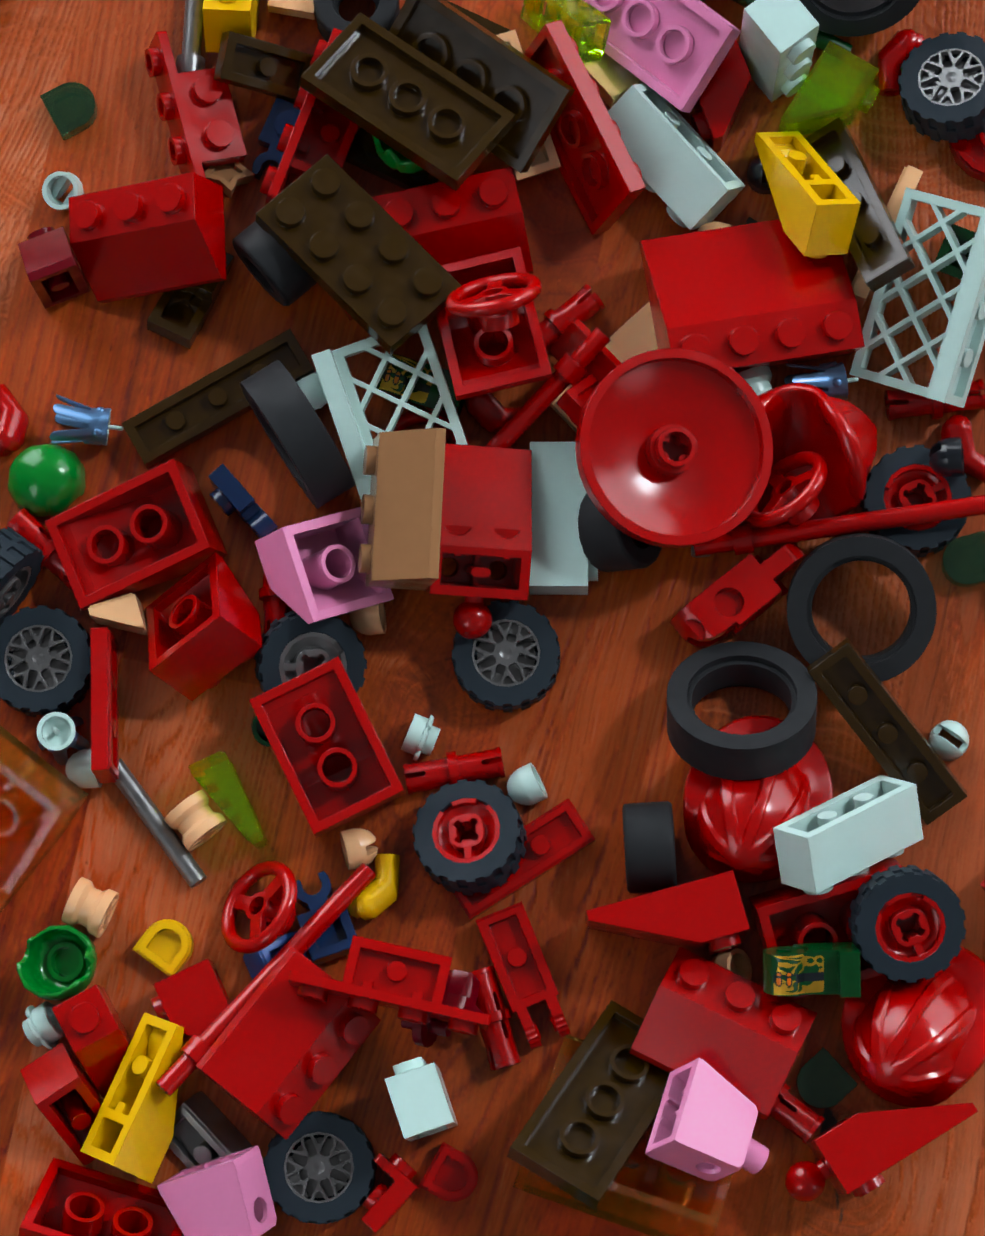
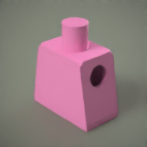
(705, 1125)
(222, 1196)

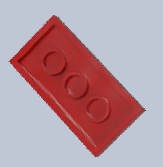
(585, 136)

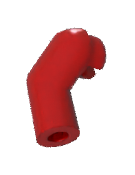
(891, 59)
(490, 412)
(13, 423)
(973, 461)

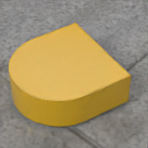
(166, 945)

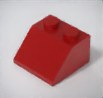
(201, 629)

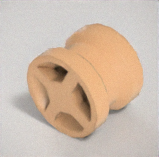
(195, 820)
(90, 907)

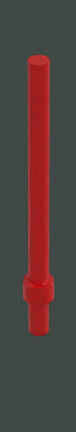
(569, 370)
(744, 538)
(308, 934)

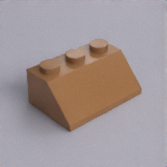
(403, 509)

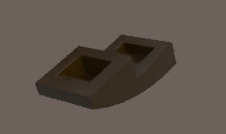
(184, 311)

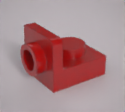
(385, 1201)

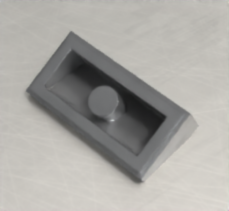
(204, 1132)

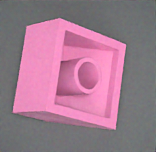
(317, 566)

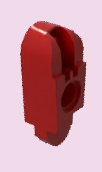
(736, 598)

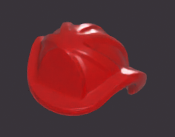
(812, 421)
(734, 820)
(921, 1036)

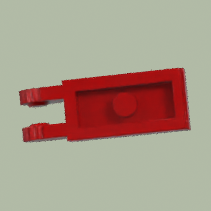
(521, 968)

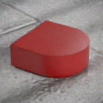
(450, 1175)

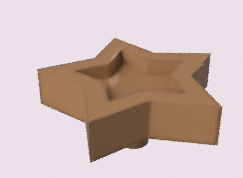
(229, 176)

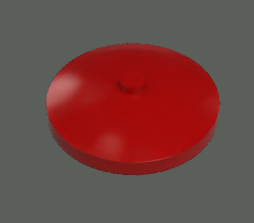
(674, 448)

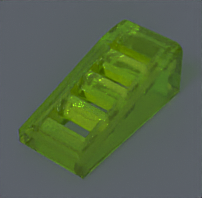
(582, 21)
(223, 785)

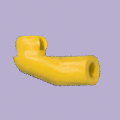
(381, 892)

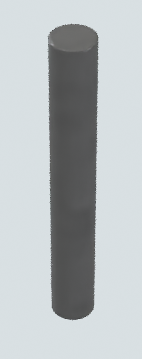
(158, 827)

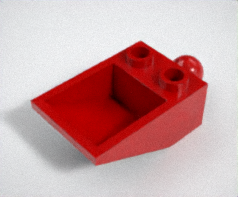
(485, 522)
(866, 1145)

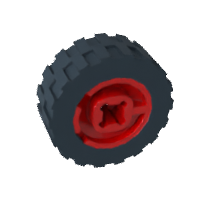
(909, 480)
(469, 837)
(907, 923)

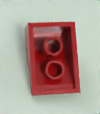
(492, 360)
(135, 535)
(327, 747)
(684, 915)

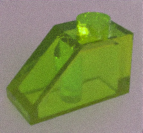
(833, 89)

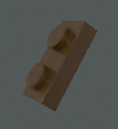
(260, 66)

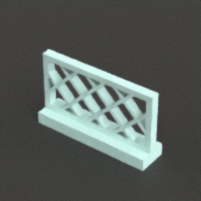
(966, 325)
(349, 411)

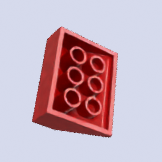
(749, 297)

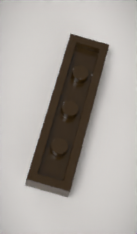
(875, 238)
(209, 401)
(886, 728)

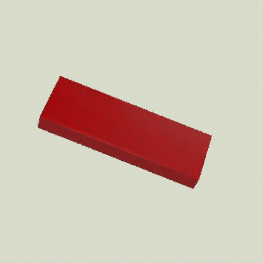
(104, 705)
(549, 842)

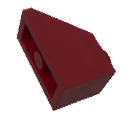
(52, 266)

